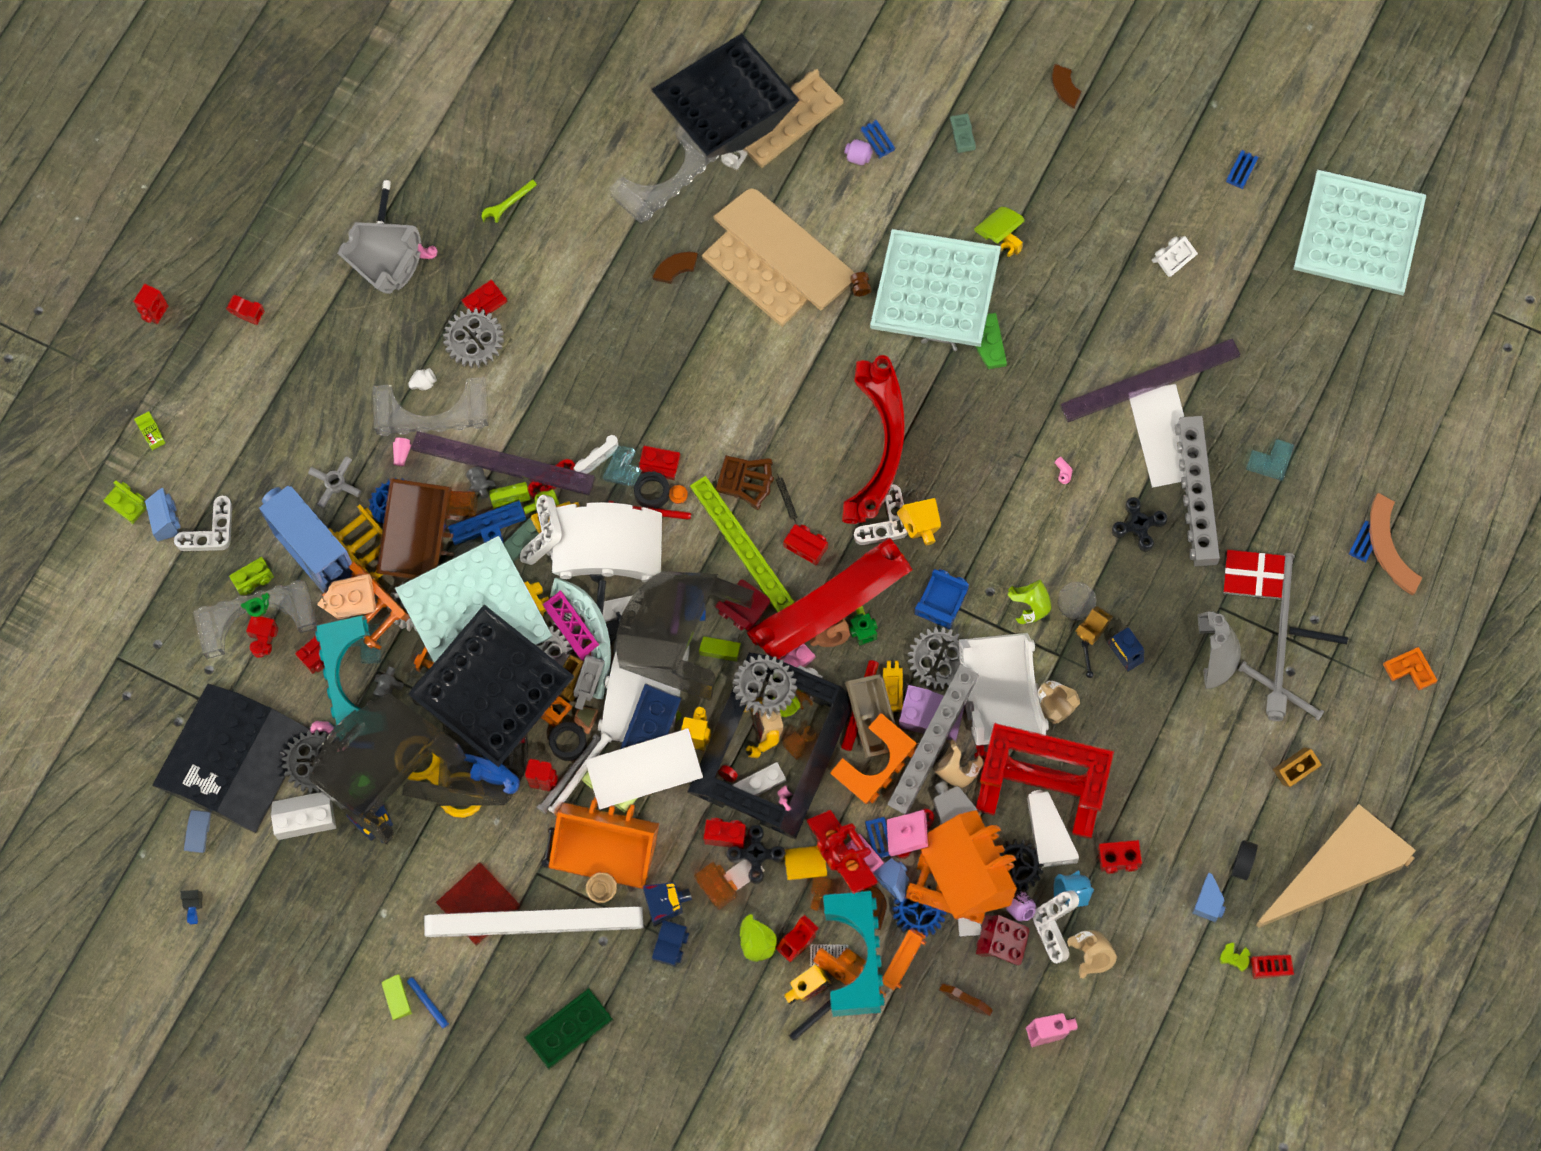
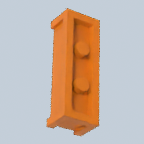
(903, 958)

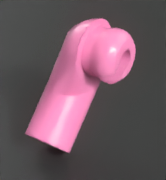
(427, 253)

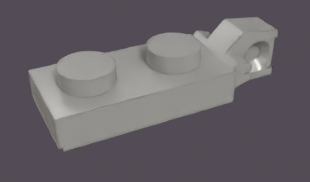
(588, 680)

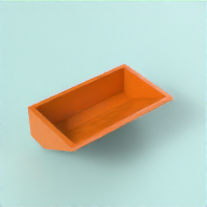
(603, 842)
(970, 865)

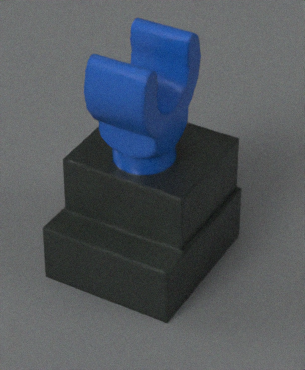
(191, 901)

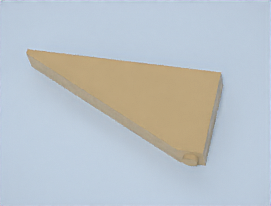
(1350, 858)

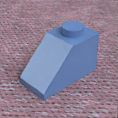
(893, 878)
(1210, 900)

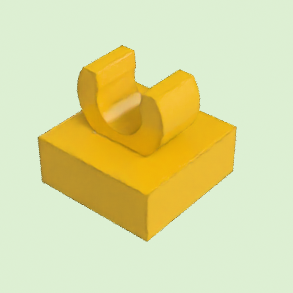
(1013, 244)

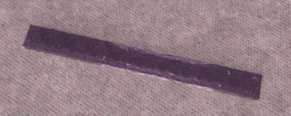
(1150, 380)
(503, 463)

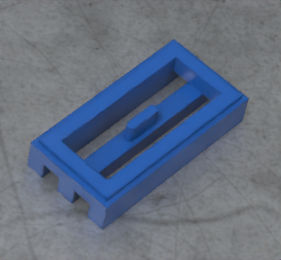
(875, 124)
(1247, 157)
(1358, 555)
(883, 854)

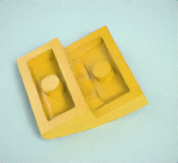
(804, 863)

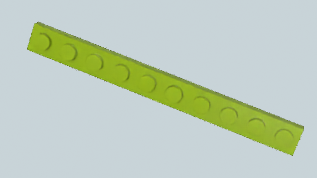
(741, 544)

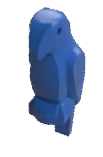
(492, 774)

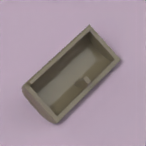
(868, 700)

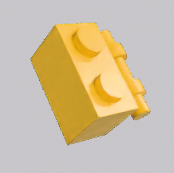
(698, 728)

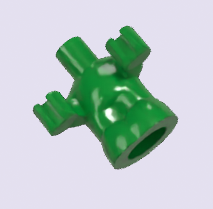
(256, 606)

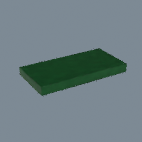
(568, 1028)

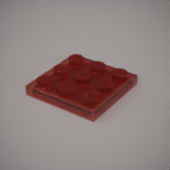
(477, 894)

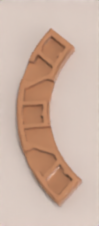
(1384, 548)

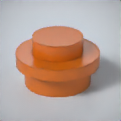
(678, 494)

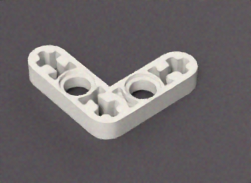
(889, 526)
(550, 533)
(212, 536)
(1049, 923)

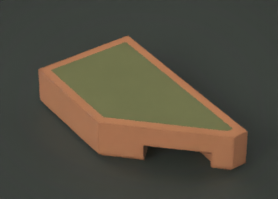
(586, 718)

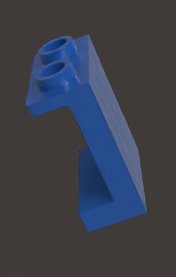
(942, 598)

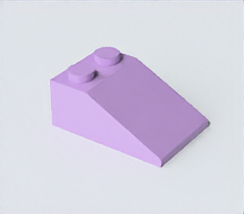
(919, 710)

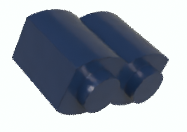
(670, 943)

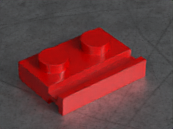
(485, 298)
(660, 461)

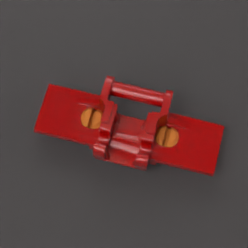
(836, 854)

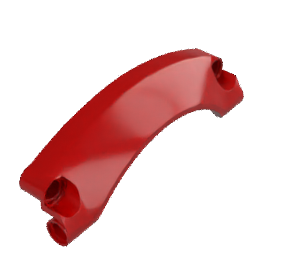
(885, 394)
(831, 601)

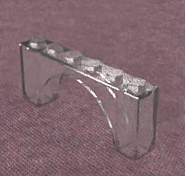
(645, 200)
(468, 412)
(216, 620)

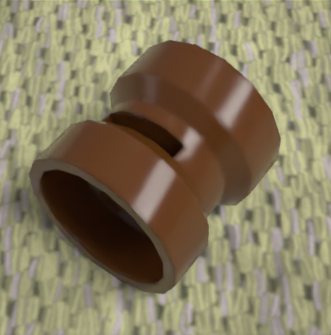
(860, 283)

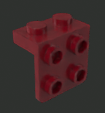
(744, 616)
(1002, 939)

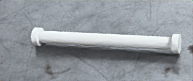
(579, 775)

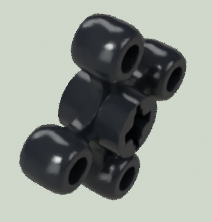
(1136, 529)
(748, 854)

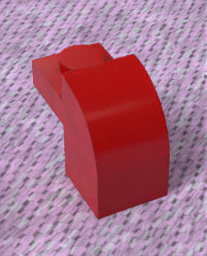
(798, 939)

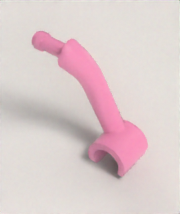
(784, 794)

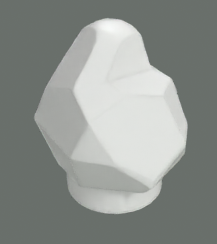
(422, 379)

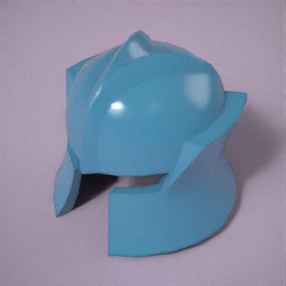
(1075, 882)

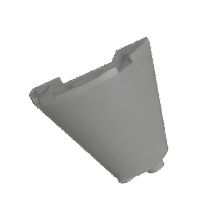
(383, 253)
(1224, 649)

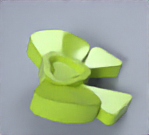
(1229, 957)

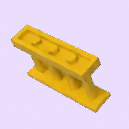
(366, 515)

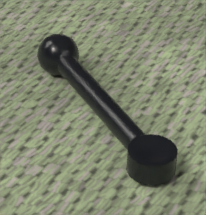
(1089, 673)
(545, 863)

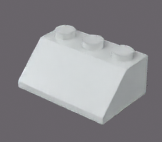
(302, 815)

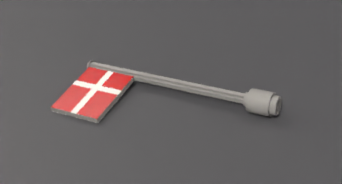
(1270, 578)

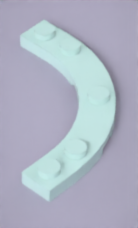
(595, 623)

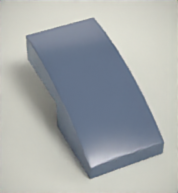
(197, 831)

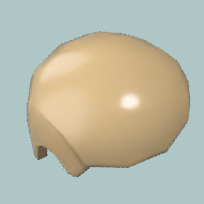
(601, 887)

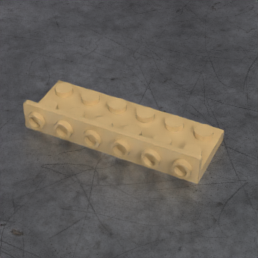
(814, 104)

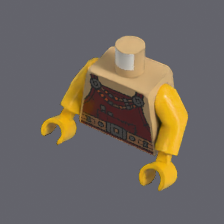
(767, 730)

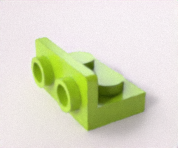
(509, 494)
(125, 502)
(251, 576)

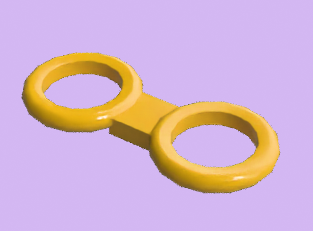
(432, 776)

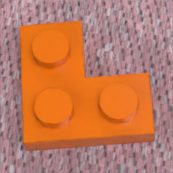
(1413, 664)

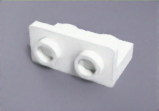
(1175, 255)

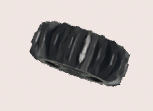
(1034, 870)

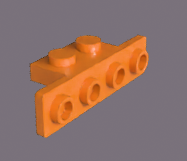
(844, 968)

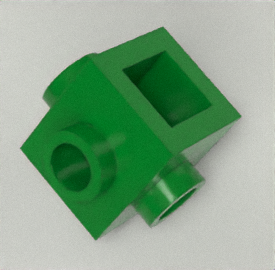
(863, 629)

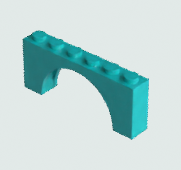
(335, 640)
(864, 993)

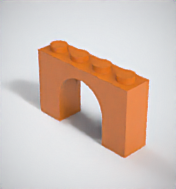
(867, 786)

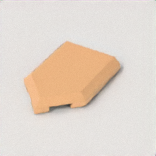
(349, 597)

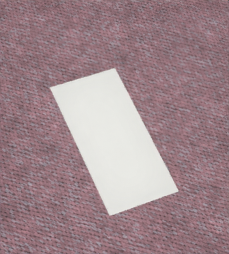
(1155, 421)
(643, 768)

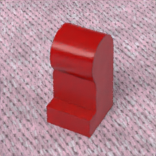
(245, 309)

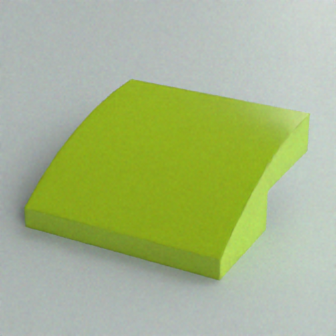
(999, 224)

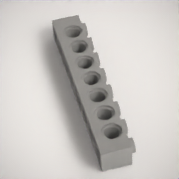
(1194, 427)
(933, 740)

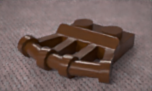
(733, 477)

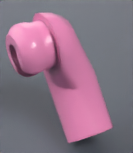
(1065, 471)
(321, 726)

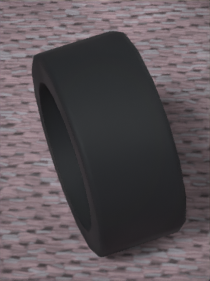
(651, 476)
(567, 726)
(1244, 860)

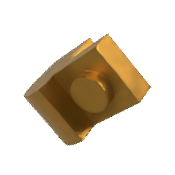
(1094, 625)

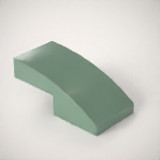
(962, 133)

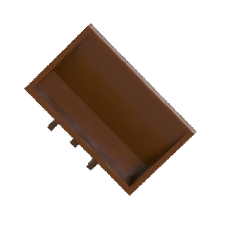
(414, 528)

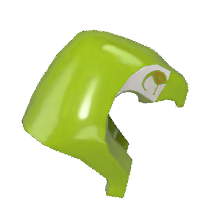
(1036, 597)

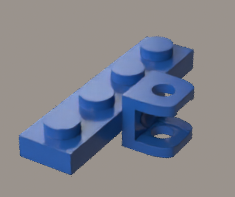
(487, 524)

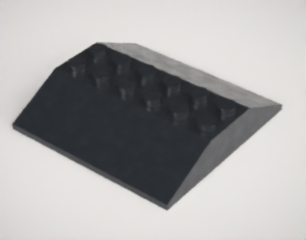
(727, 98)
(491, 686)
(238, 744)

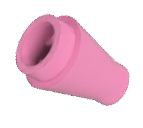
(400, 451)

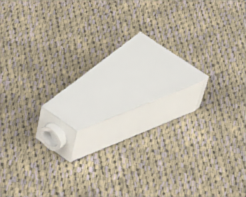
(1049, 832)

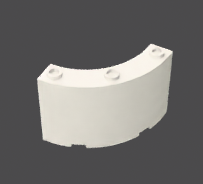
(608, 541)
(1004, 687)
(622, 698)

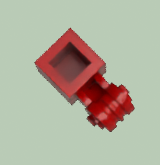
(264, 630)

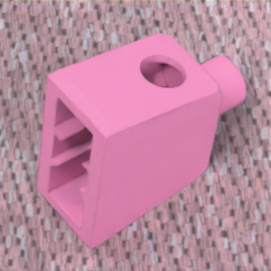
(1049, 1029)

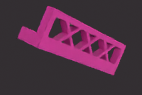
(566, 627)

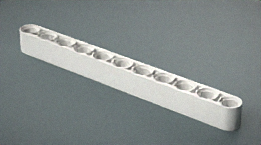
(533, 921)

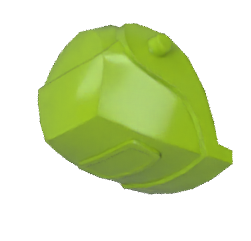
(757, 940)

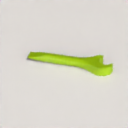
(496, 211)

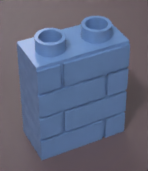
(305, 537)

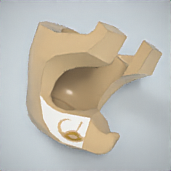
(1057, 701)
(951, 772)
(1098, 952)

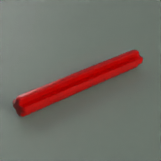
(852, 729)

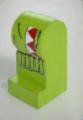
(150, 430)

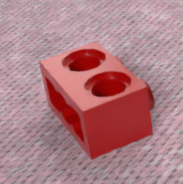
(150, 304)
(1118, 851)

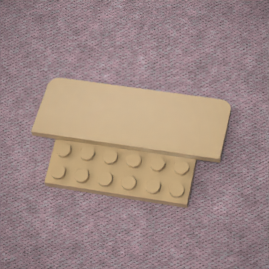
(774, 259)

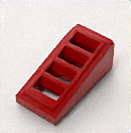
(1264, 959)

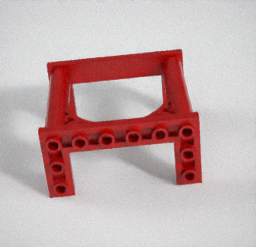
(1001, 766)

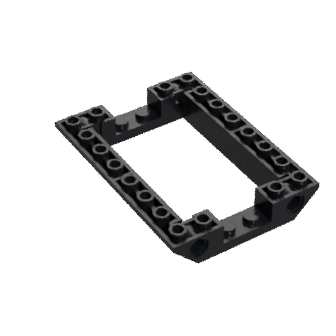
(768, 813)

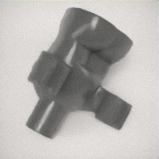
(479, 482)
(386, 683)

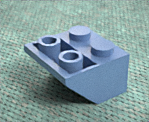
(162, 515)

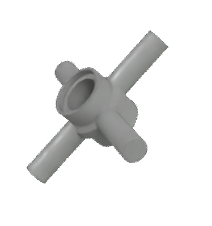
(334, 475)

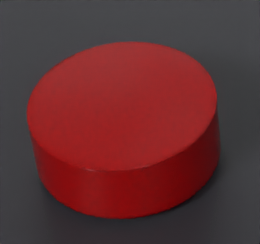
(727, 773)

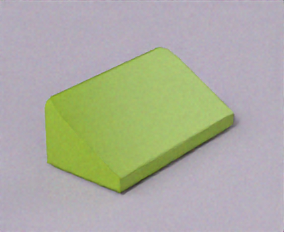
(719, 649)
(396, 997)

